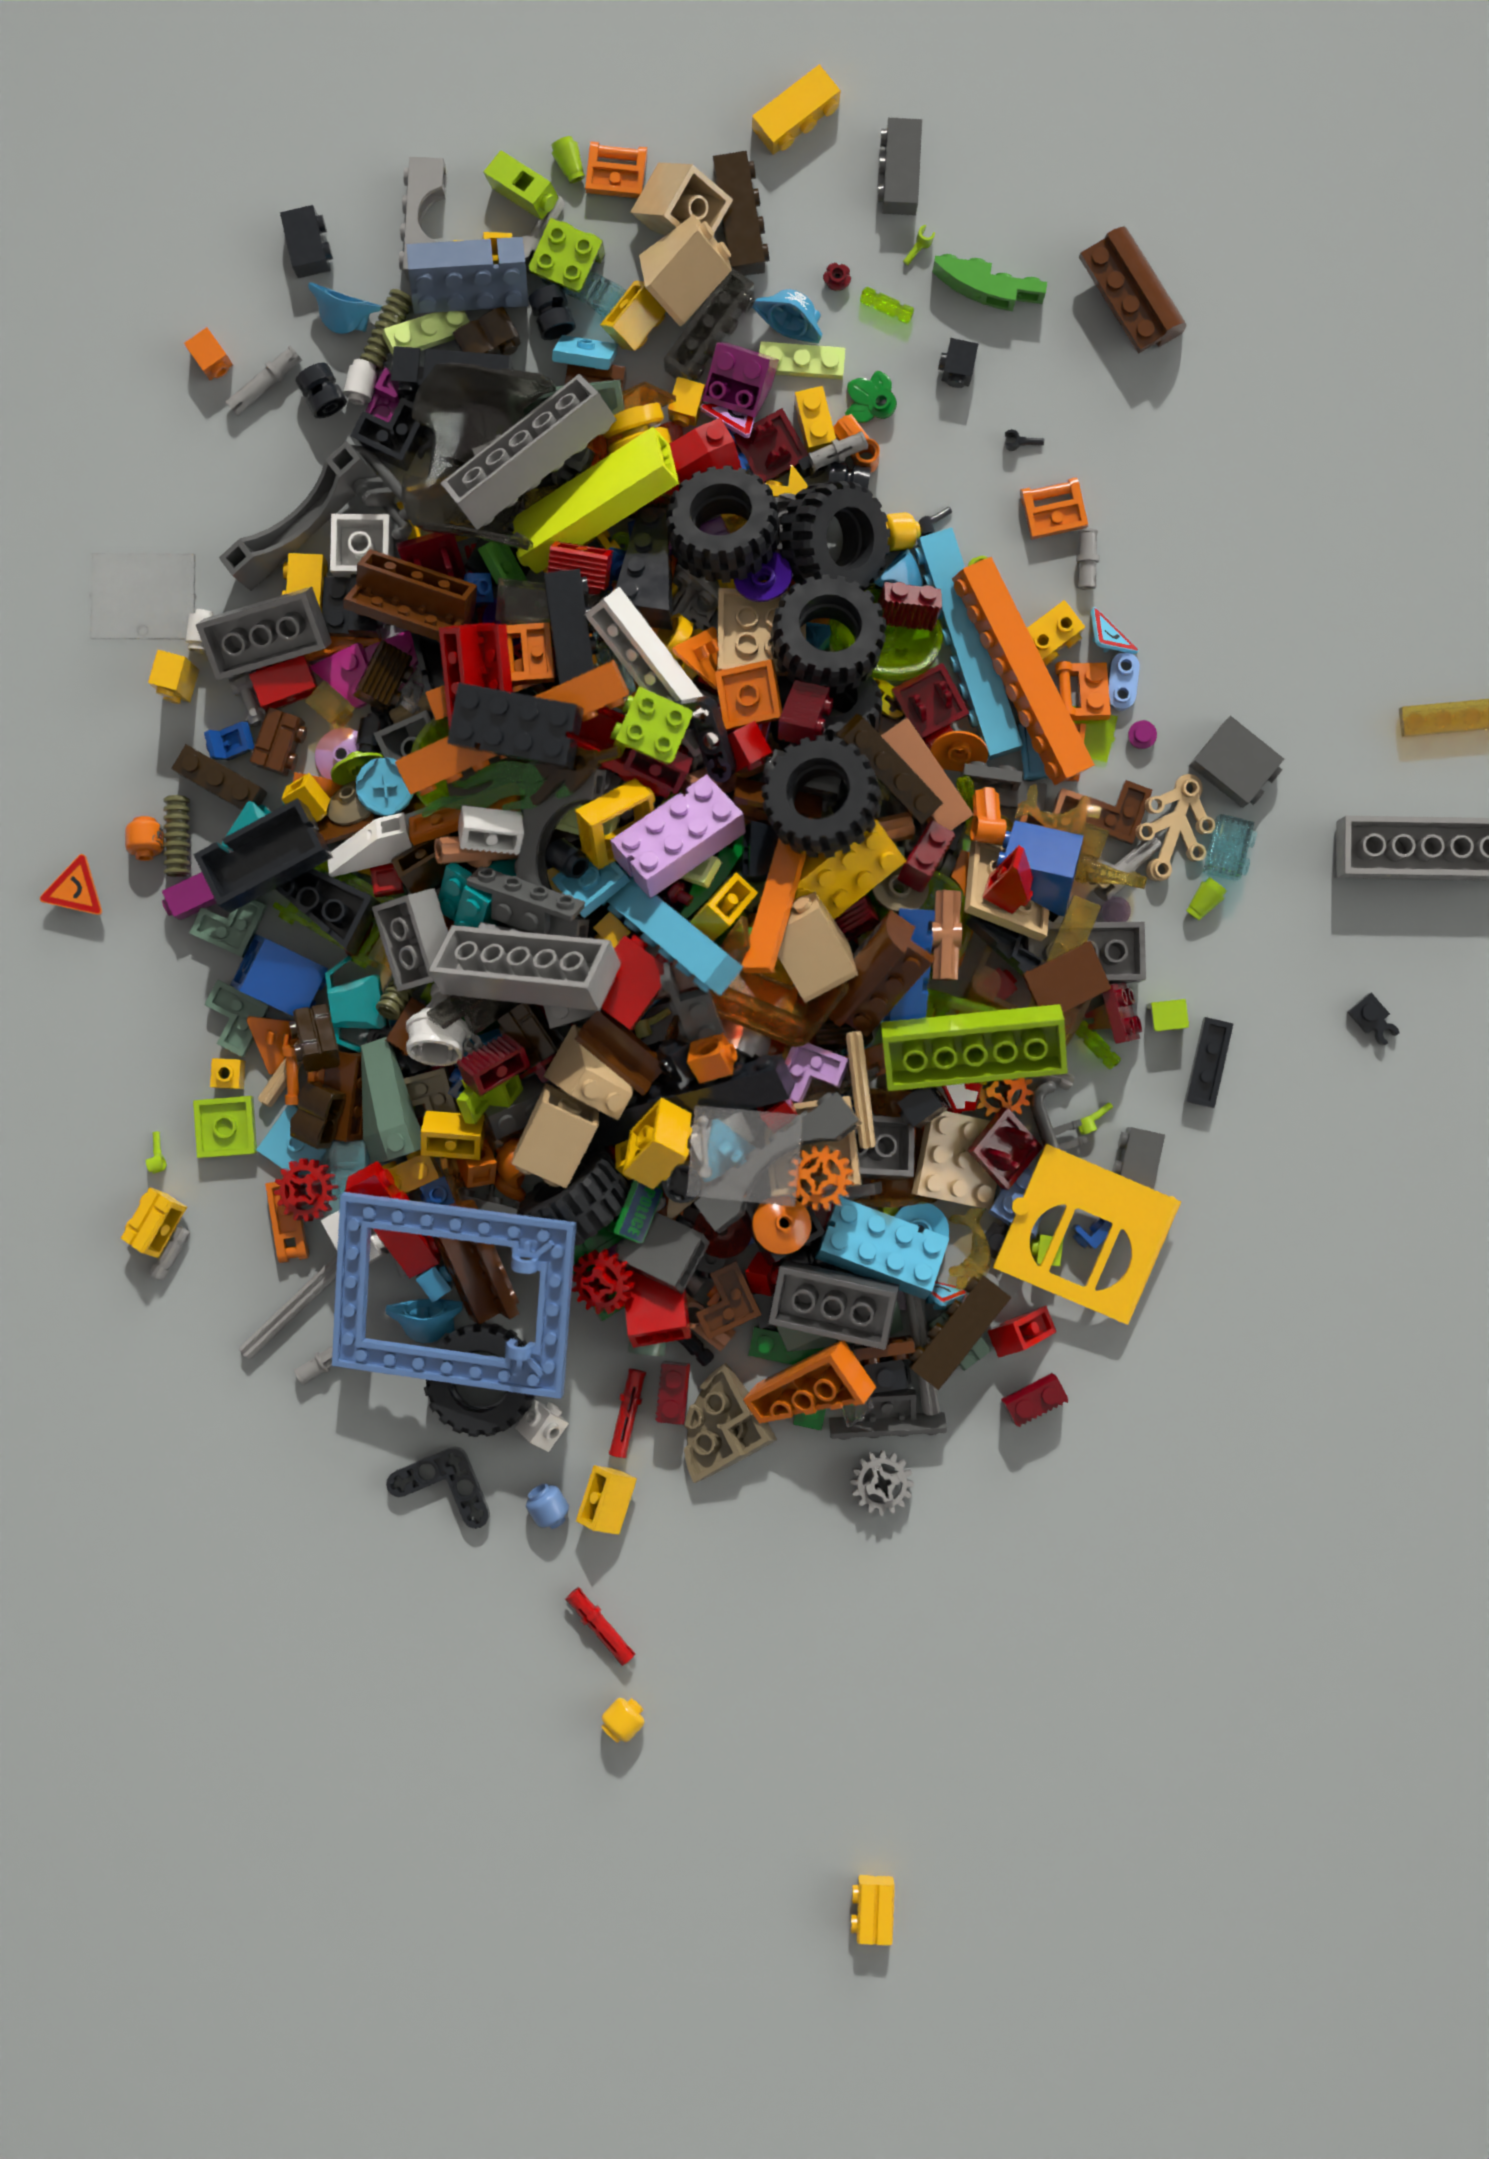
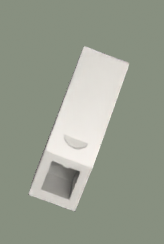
(372, 845)

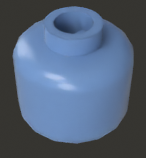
(547, 1506)

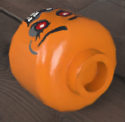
(144, 838)

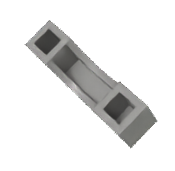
(426, 186)

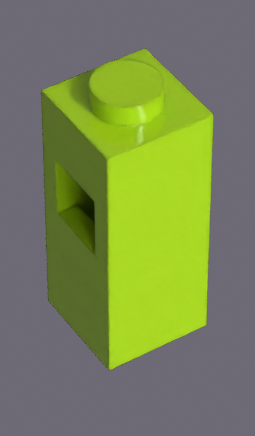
(521, 185)

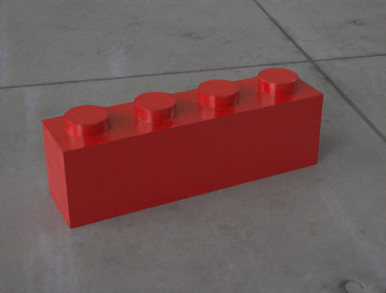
(412, 1251)

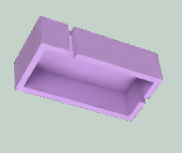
(678, 836)

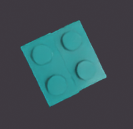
(467, 904)

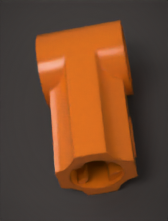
(849, 426)
(987, 821)

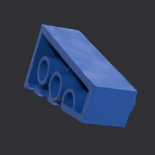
(914, 1002)

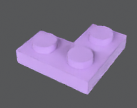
(816, 1063)

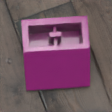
(739, 378)

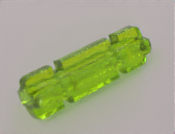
(886, 305)
(966, 788)
(1098, 1046)

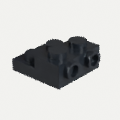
(342, 621)

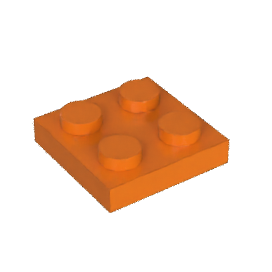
(749, 694)

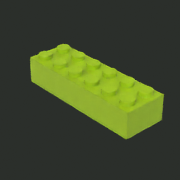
(974, 1047)

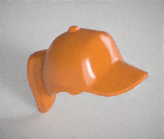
(508, 1178)

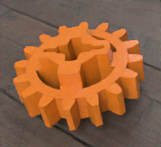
(1020, 1084)
(819, 1190)

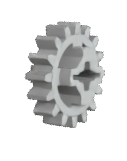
(868, 1487)

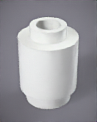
(360, 382)
(192, 635)

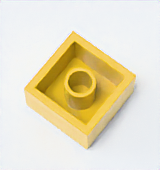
(658, 1144)

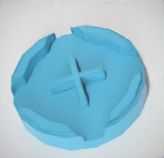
(382, 787)

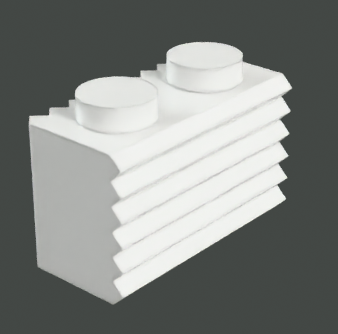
(490, 830)

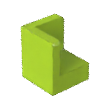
(1169, 1015)

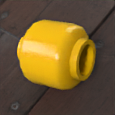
(903, 531)
(623, 1719)

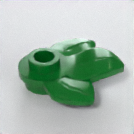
(868, 394)

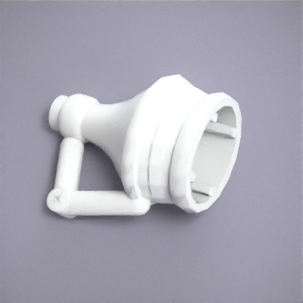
(431, 1043)

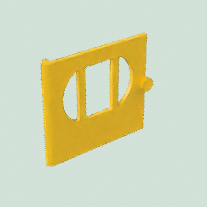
(1123, 1202)

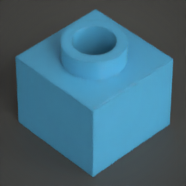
(435, 1282)

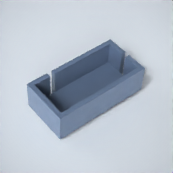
(464, 277)

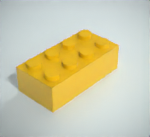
(851, 875)

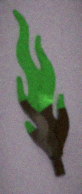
(520, 778)

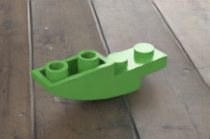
(975, 281)

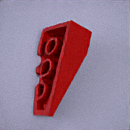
(703, 448)

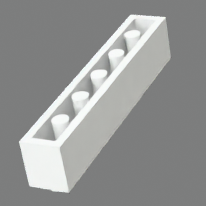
(644, 655)

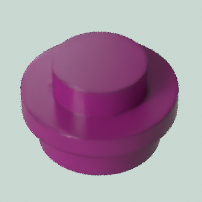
(1142, 734)

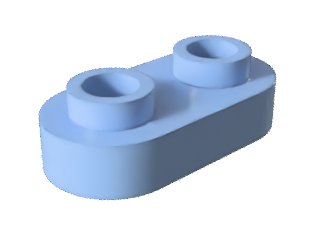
(1123, 680)

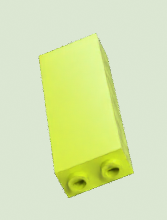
(597, 497)

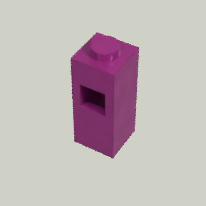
(188, 897)

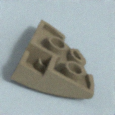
(722, 1426)

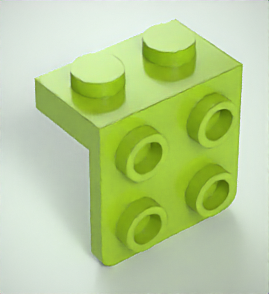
(566, 255)
(652, 726)

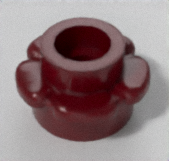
(834, 283)

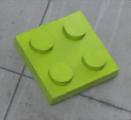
(225, 1126)

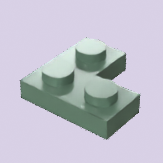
(232, 933)
(237, 1006)

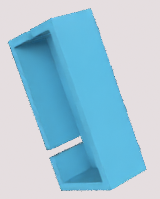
(882, 1248)

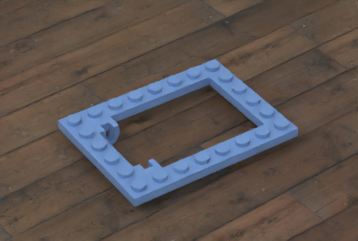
(527, 1370)

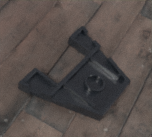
(1006, 942)

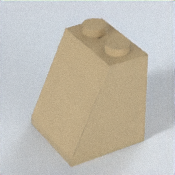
(676, 194)
(685, 268)
(815, 949)
(588, 1078)
(555, 1137)

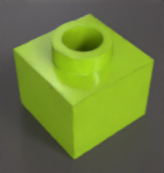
(1039, 1247)

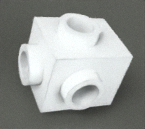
(542, 1425)

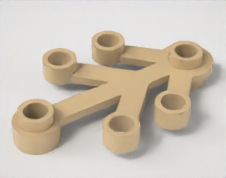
(1176, 823)

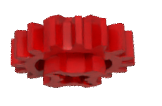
(318, 1189)
(602, 1281)

